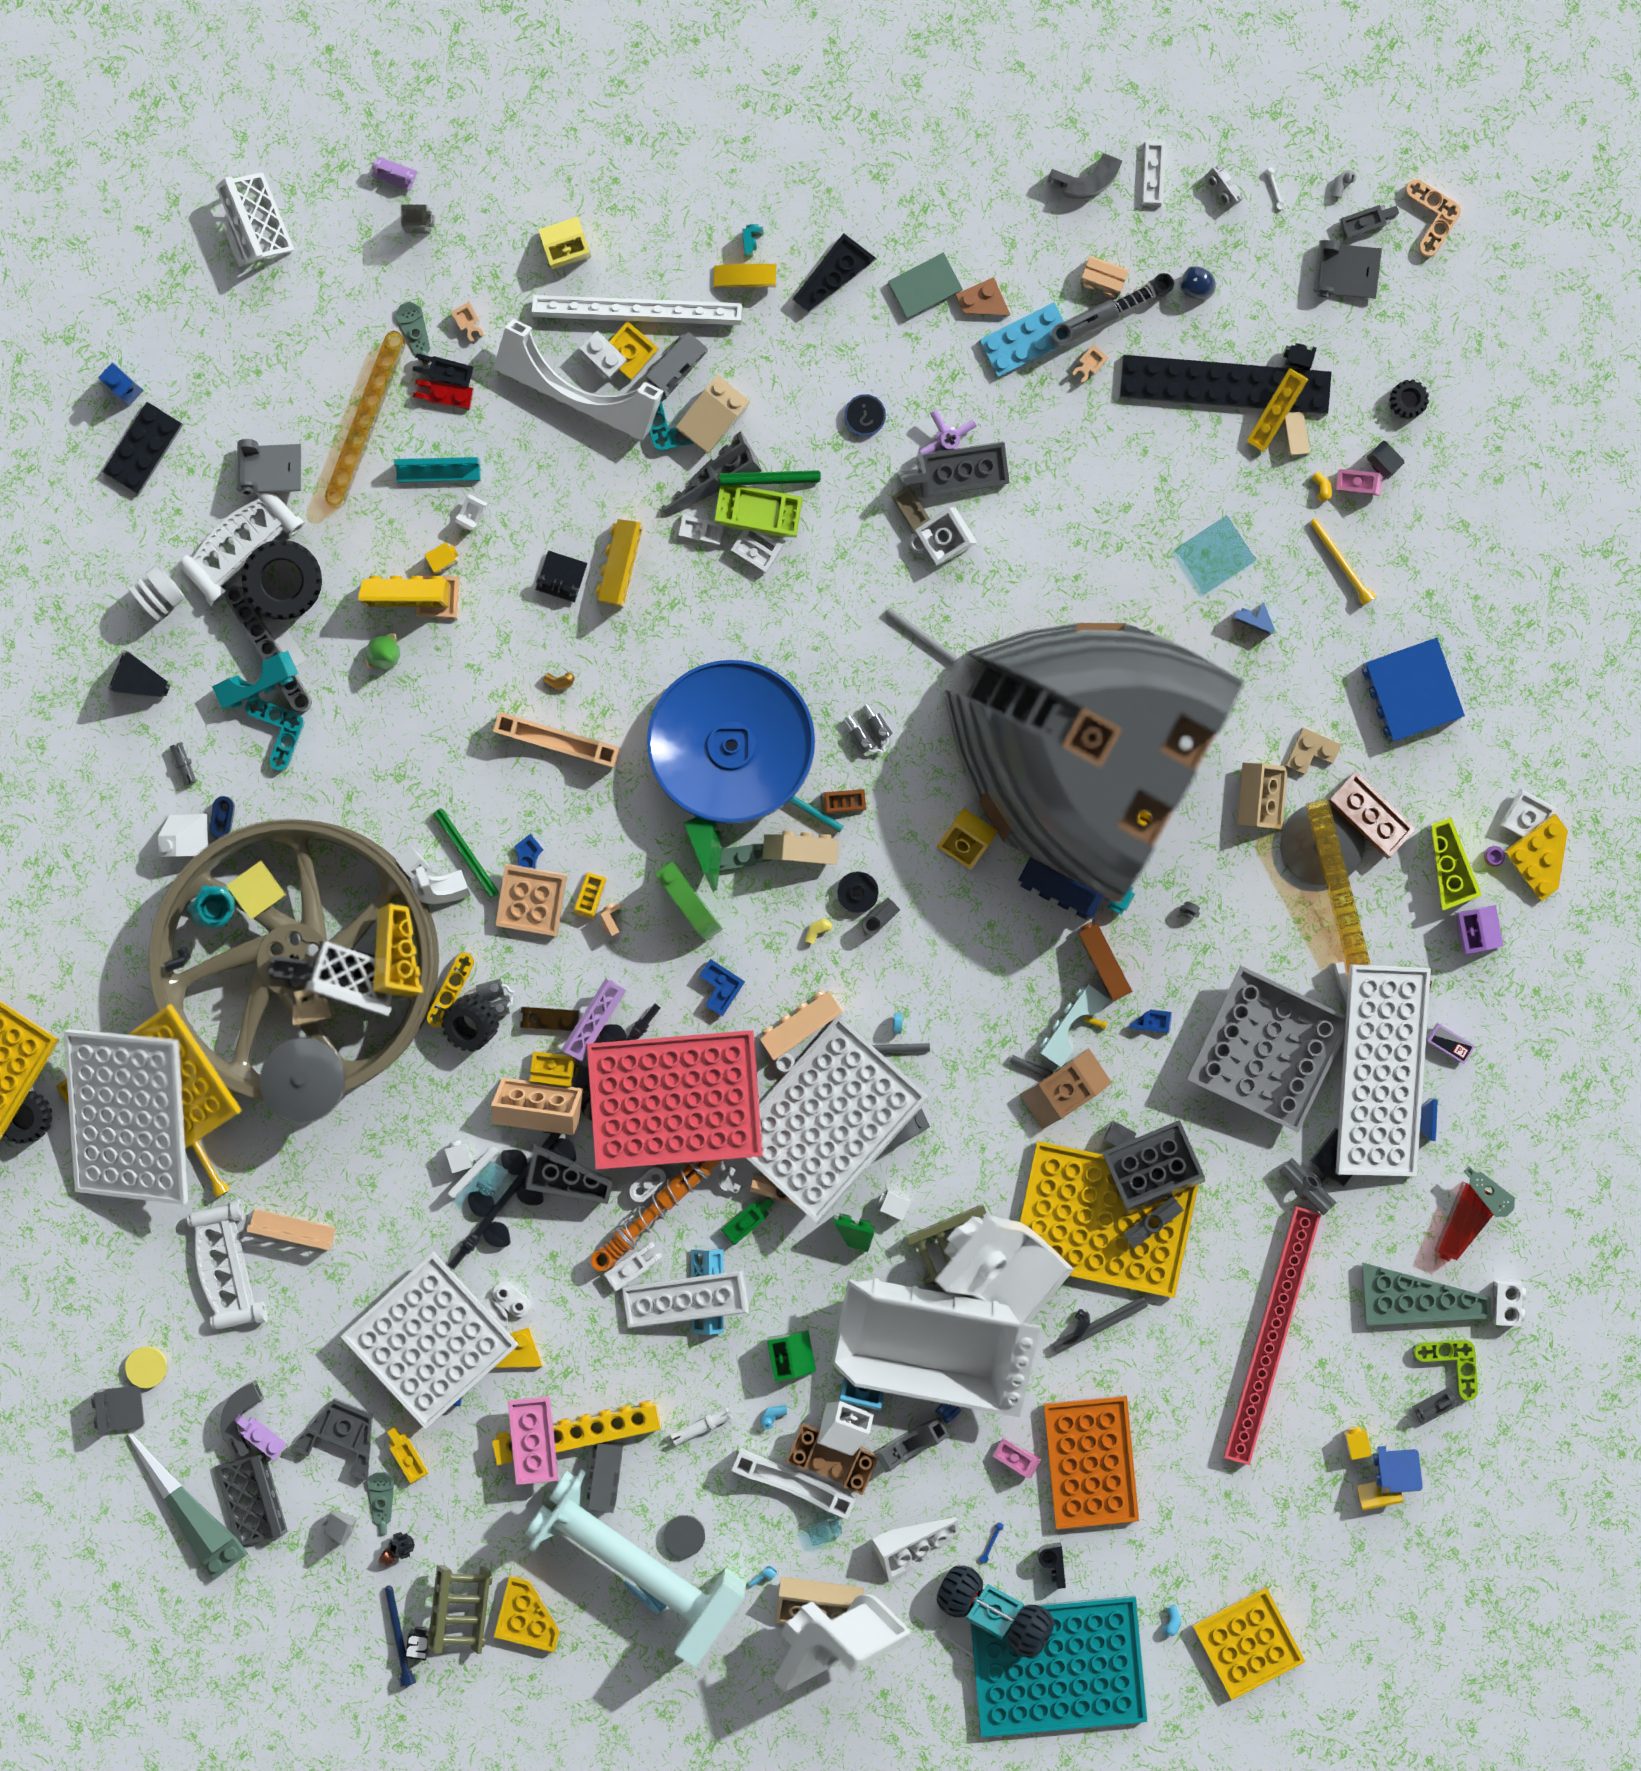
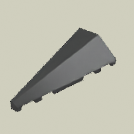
(734, 459)

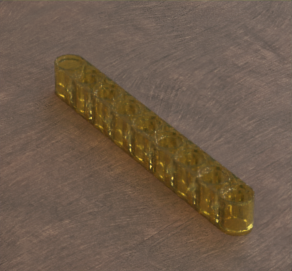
(365, 409)
(1337, 883)

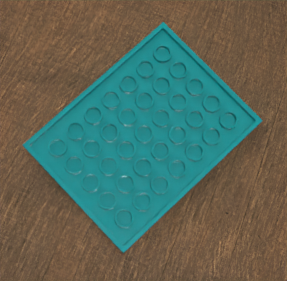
(1079, 1680)

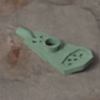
(412, 323)
(1495, 1198)
(381, 1492)

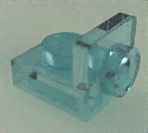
(824, 1530)

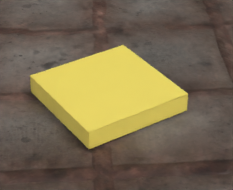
(256, 890)

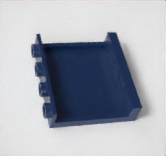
(1061, 888)

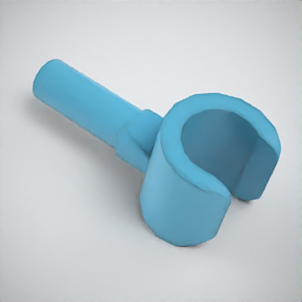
(769, 1572)

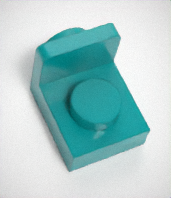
(748, 241)

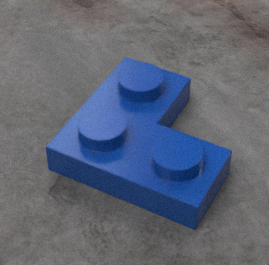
(726, 986)

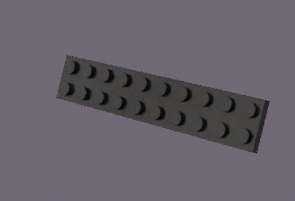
(1218, 383)

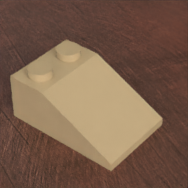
(713, 414)

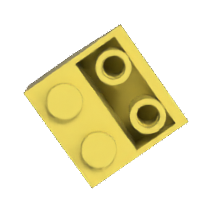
(564, 243)

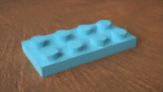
(1022, 340)

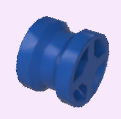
(947, 1411)

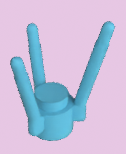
(651, 1602)

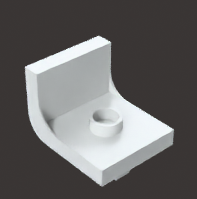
(1003, 1264)
(853, 1638)

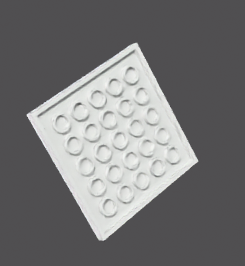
(429, 1340)

